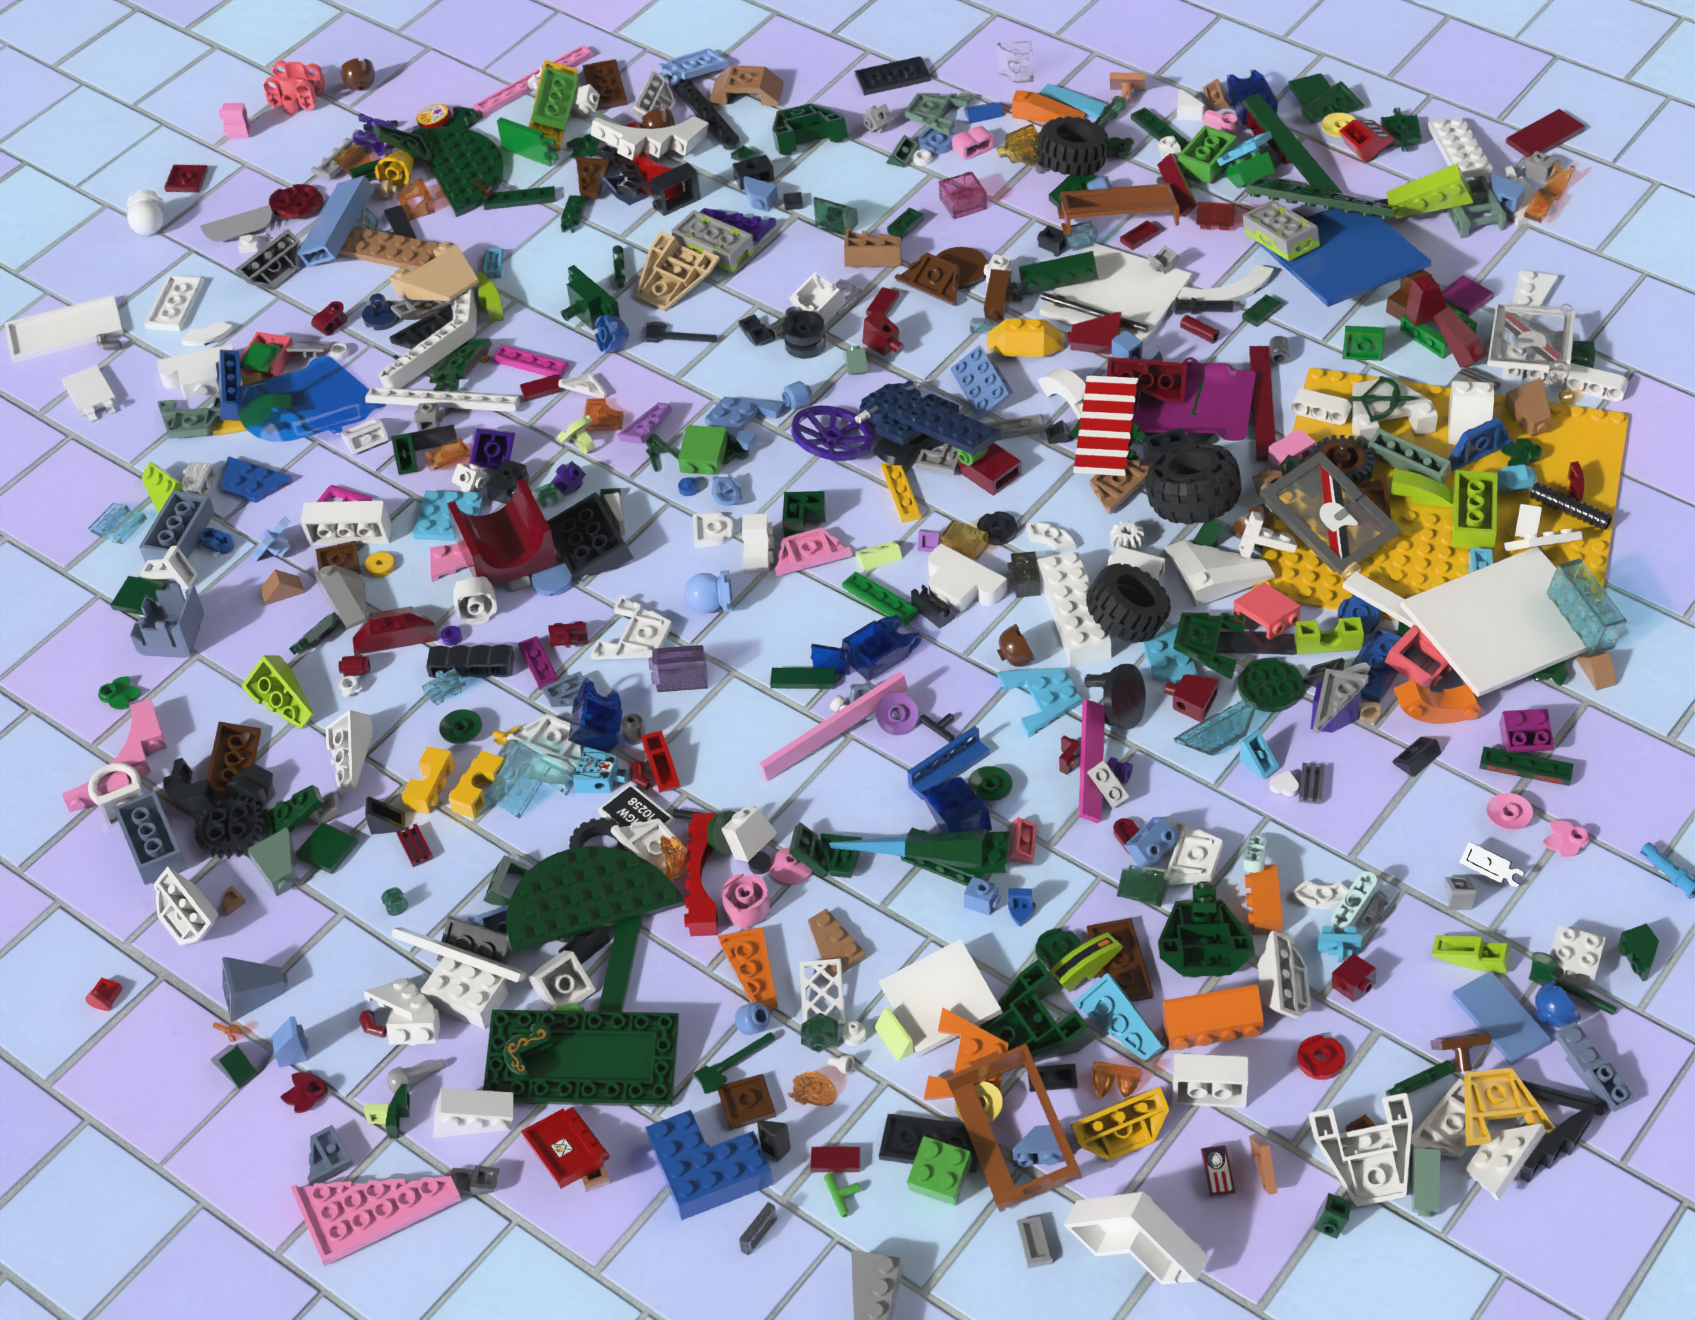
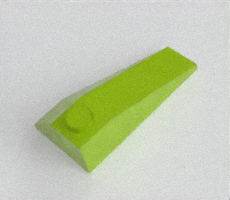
(279, 690)

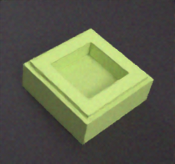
(376, 1113)

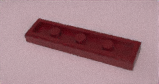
(1172, 174)

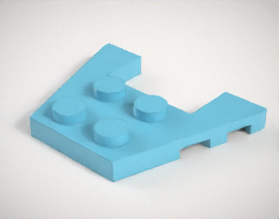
(1050, 690)

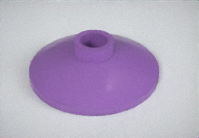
(903, 706)

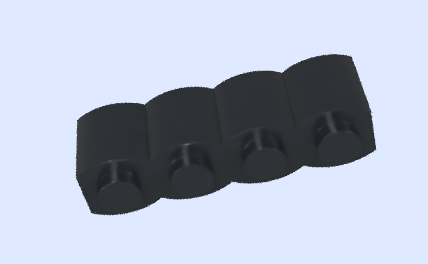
(473, 661)

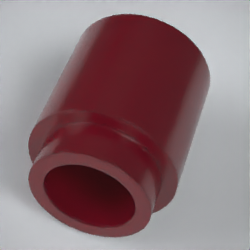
(354, 665)

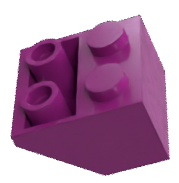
(1526, 730)

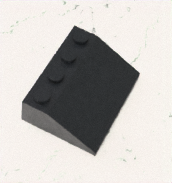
(588, 538)

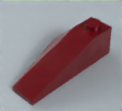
(1155, 378)

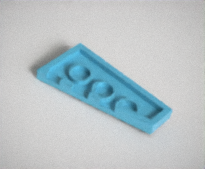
(1115, 1012)

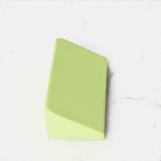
(879, 555)
(894, 1035)

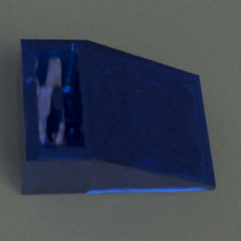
(956, 807)

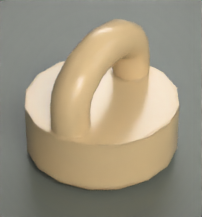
(1370, 712)

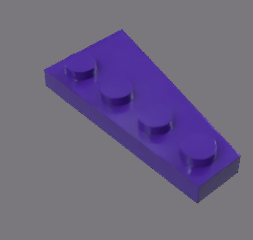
(753, 226)

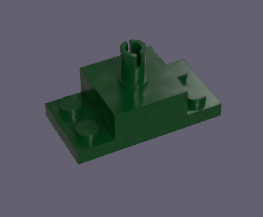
(587, 299)

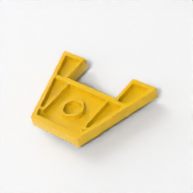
(1498, 1096)

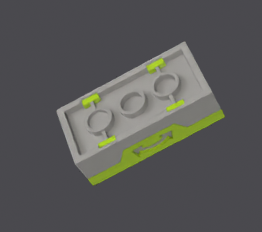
(1281, 230)
(709, 234)

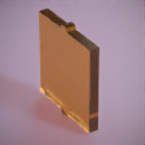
(351, 158)

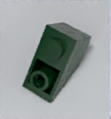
(1640, 948)

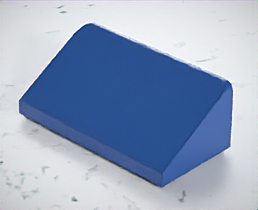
(983, 112)

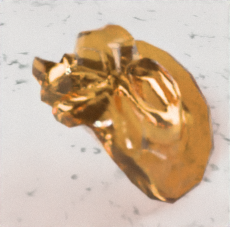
(674, 857)
(813, 1089)

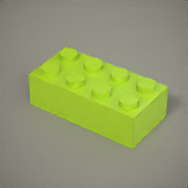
(1474, 509)

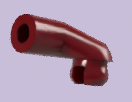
(637, 777)
(368, 1024)

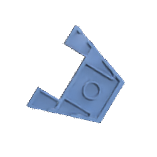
(736, 415)

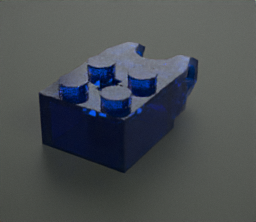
(1243, 88)
(879, 646)
(595, 718)

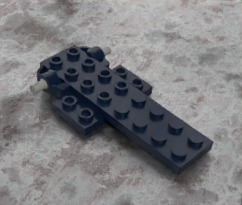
(905, 415)

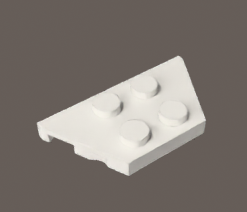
(550, 738)
(644, 840)
(1445, 1125)
(1503, 1157)

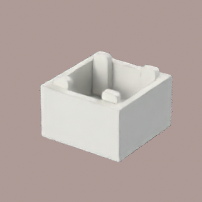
(818, 296)

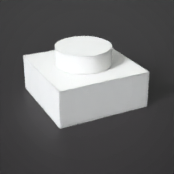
(248, 243)

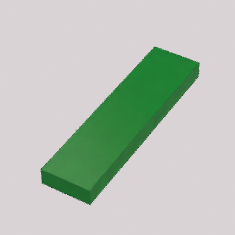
(880, 597)

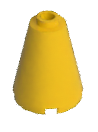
(396, 168)

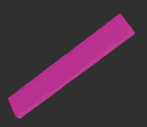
(1091, 754)

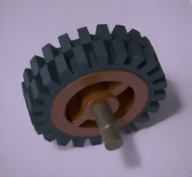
(1348, 456)

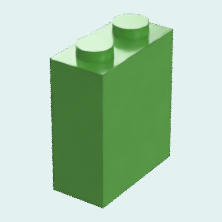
(703, 450)

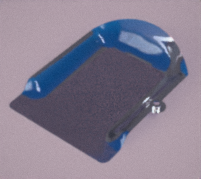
(303, 402)

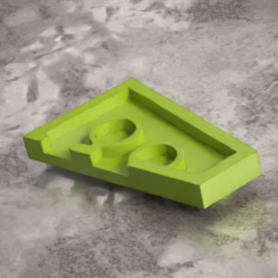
(159, 484)

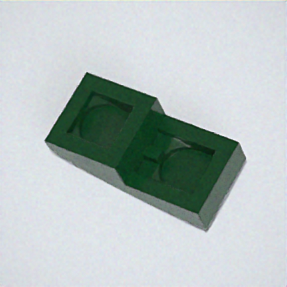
(398, 1108)

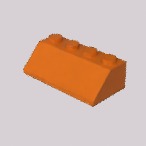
(1212, 1017)

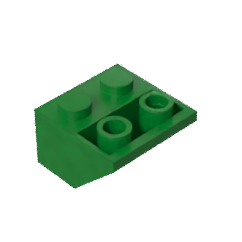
(1248, 168)

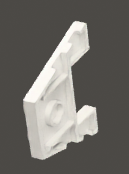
(643, 633)
(1193, 856)

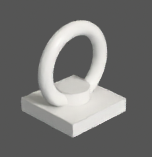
(116, 797)

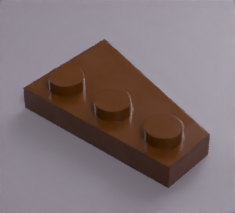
(589, 175)

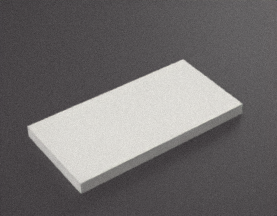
(63, 328)

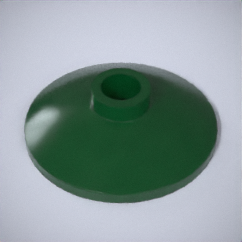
(460, 726)
(990, 783)

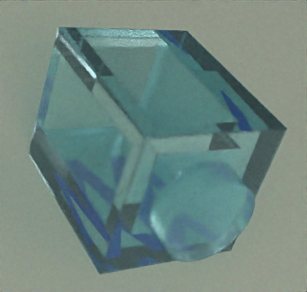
(1082, 235)

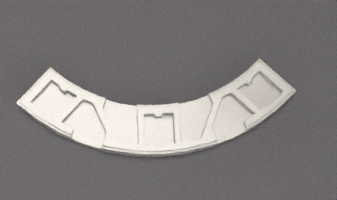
(1236, 291)

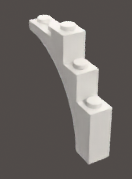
(656, 141)

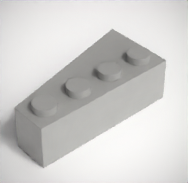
(874, 1285)

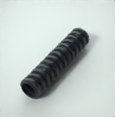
(1570, 506)

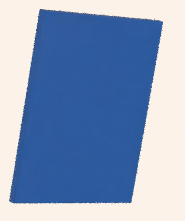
(1352, 256)

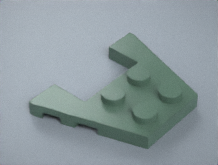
(930, 107)
(190, 421)

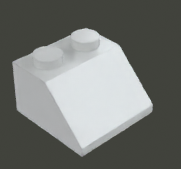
(561, 981)

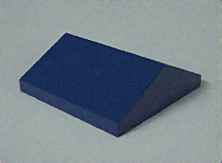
(612, 184)

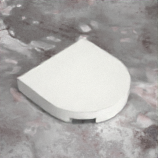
(712, 529)

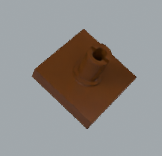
(1461, 1047)

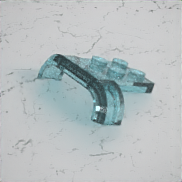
(523, 776)

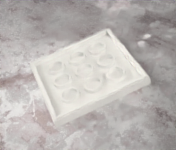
(937, 982)

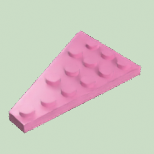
(351, 1215)

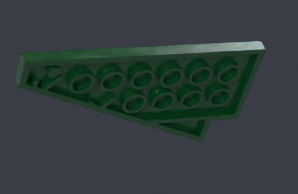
(1313, 196)

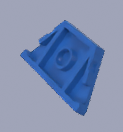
(1479, 442)
(251, 481)

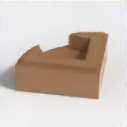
(232, 900)

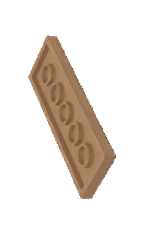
(387, 249)

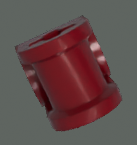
(329, 319)

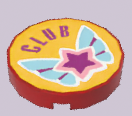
(433, 116)

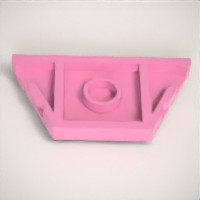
(809, 550)

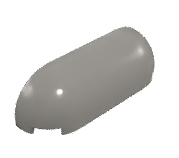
(237, 224)

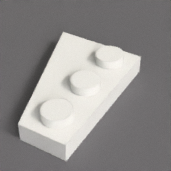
(402, 997)

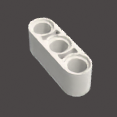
(1321, 406)

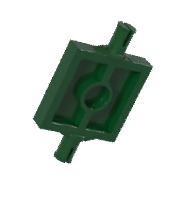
(1403, 128)

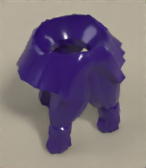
(369, 138)

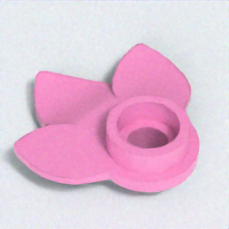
(1566, 837)

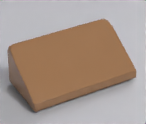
(1216, 95)

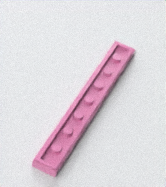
(520, 87)
(830, 727)

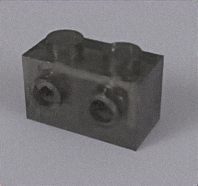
(1025, 574)

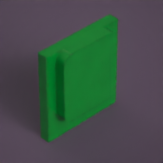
(259, 357)

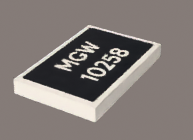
(633, 806)

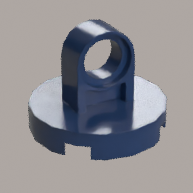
(379, 313)

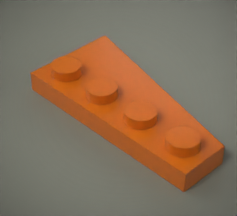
(751, 964)

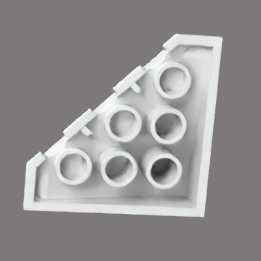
(1213, 572)

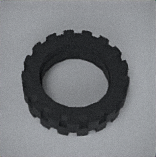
(592, 829)

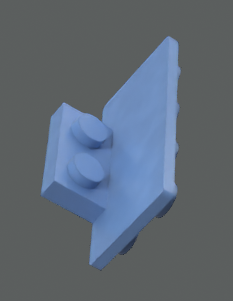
(981, 382)

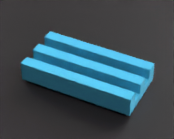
(493, 272)

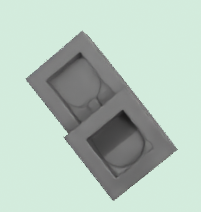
(475, 1182)

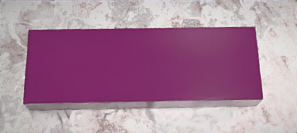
(537, 662)

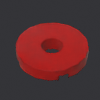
(1316, 1068)

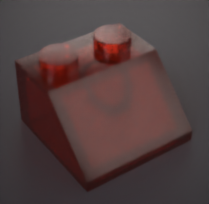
(1215, 215)

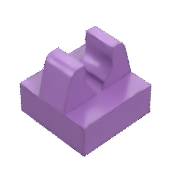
(928, 540)

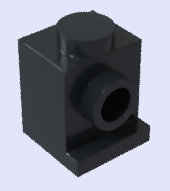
(1052, 240)

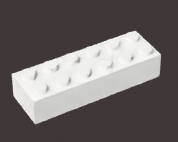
(1065, 591)

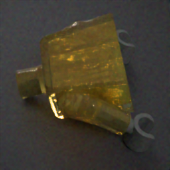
(1023, 147)

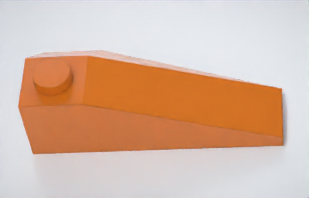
(1040, 108)

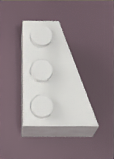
(472, 1112)

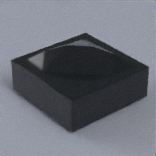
(793, 201)

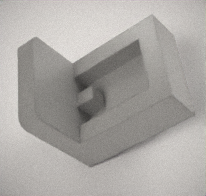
(1163, 259)
(327, 810)

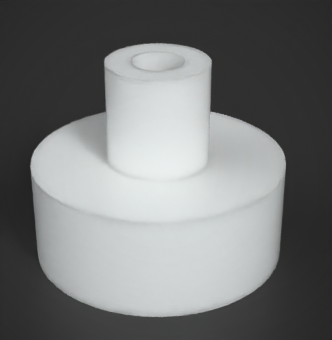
(854, 1033)

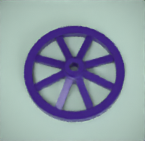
(830, 436)

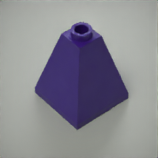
(490, 446)

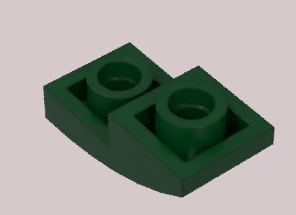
(1204, 897)

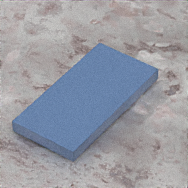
(1501, 1017)

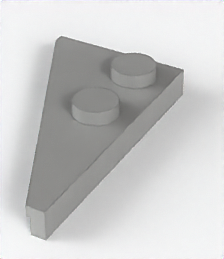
(1336, 693)

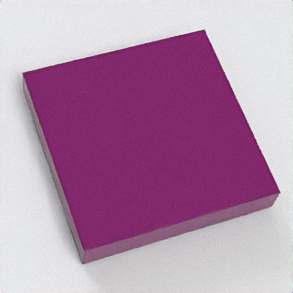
(1466, 295)

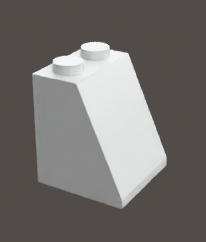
(1468, 407)

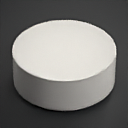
(922, 158)
(339, 351)

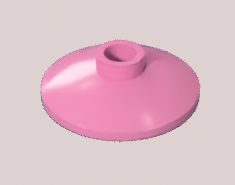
(1510, 804)
(786, 871)

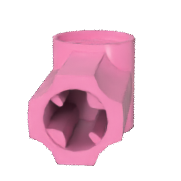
(1225, 122)

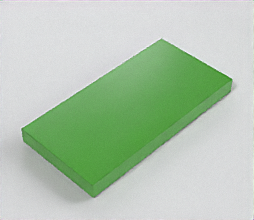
(555, 98)

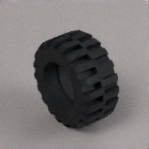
(1073, 146)
(1128, 603)

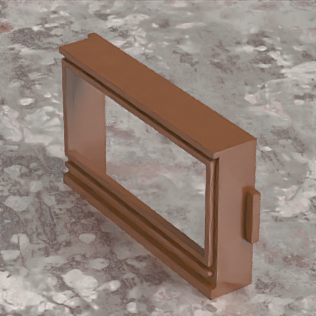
(1116, 201)
(982, 1136)

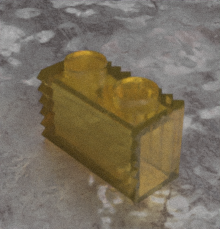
(964, 539)

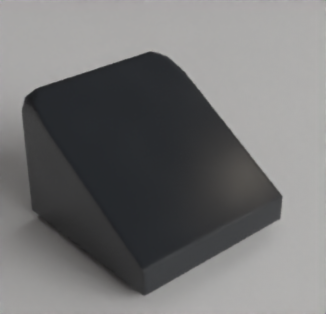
(1058, 433)

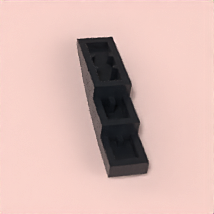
(1562, 1138)

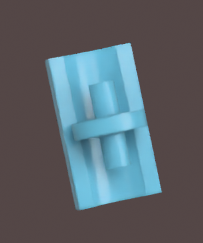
(1339, 944)

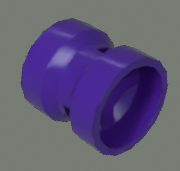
(1121, 770)

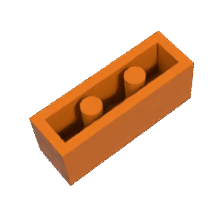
(1264, 901)

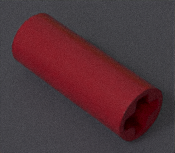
(1199, 329)

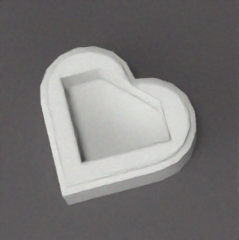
(1284, 783)

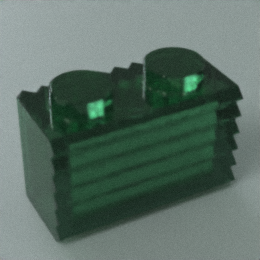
(1143, 886)

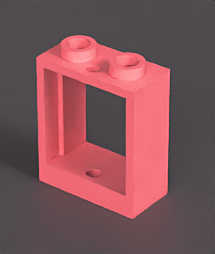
(280, 361)
(1410, 670)

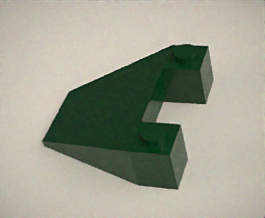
(806, 124)
(1030, 1023)

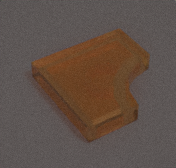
(602, 415)

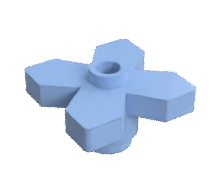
(273, 541)

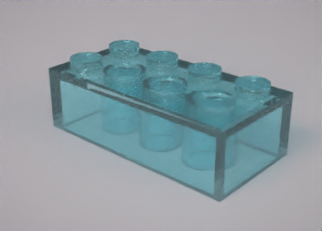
(1586, 606)

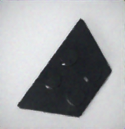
(422, 329)

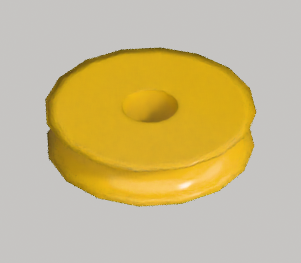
(384, 558)

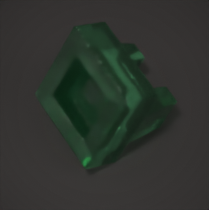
(545, 492)

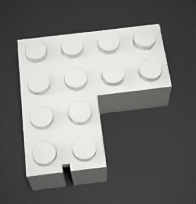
(1141, 1228)

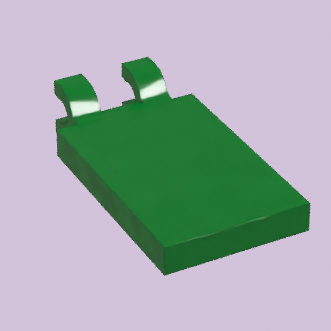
(526, 142)

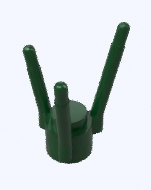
(657, 446)

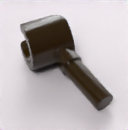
(485, 190)

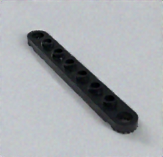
(705, 111)

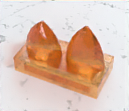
(1105, 1074)

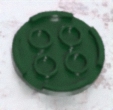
(1271, 684)

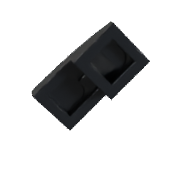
(754, 330)

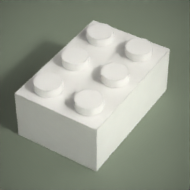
(465, 991)
(1210, 1080)

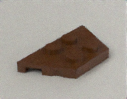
(933, 277)
(1377, 492)

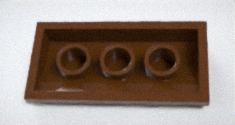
(232, 752)

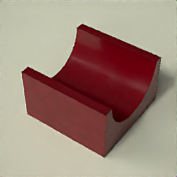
(507, 541)

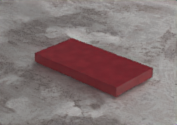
(1545, 133)

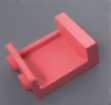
(1268, 609)

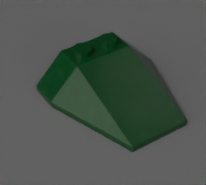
(1204, 942)

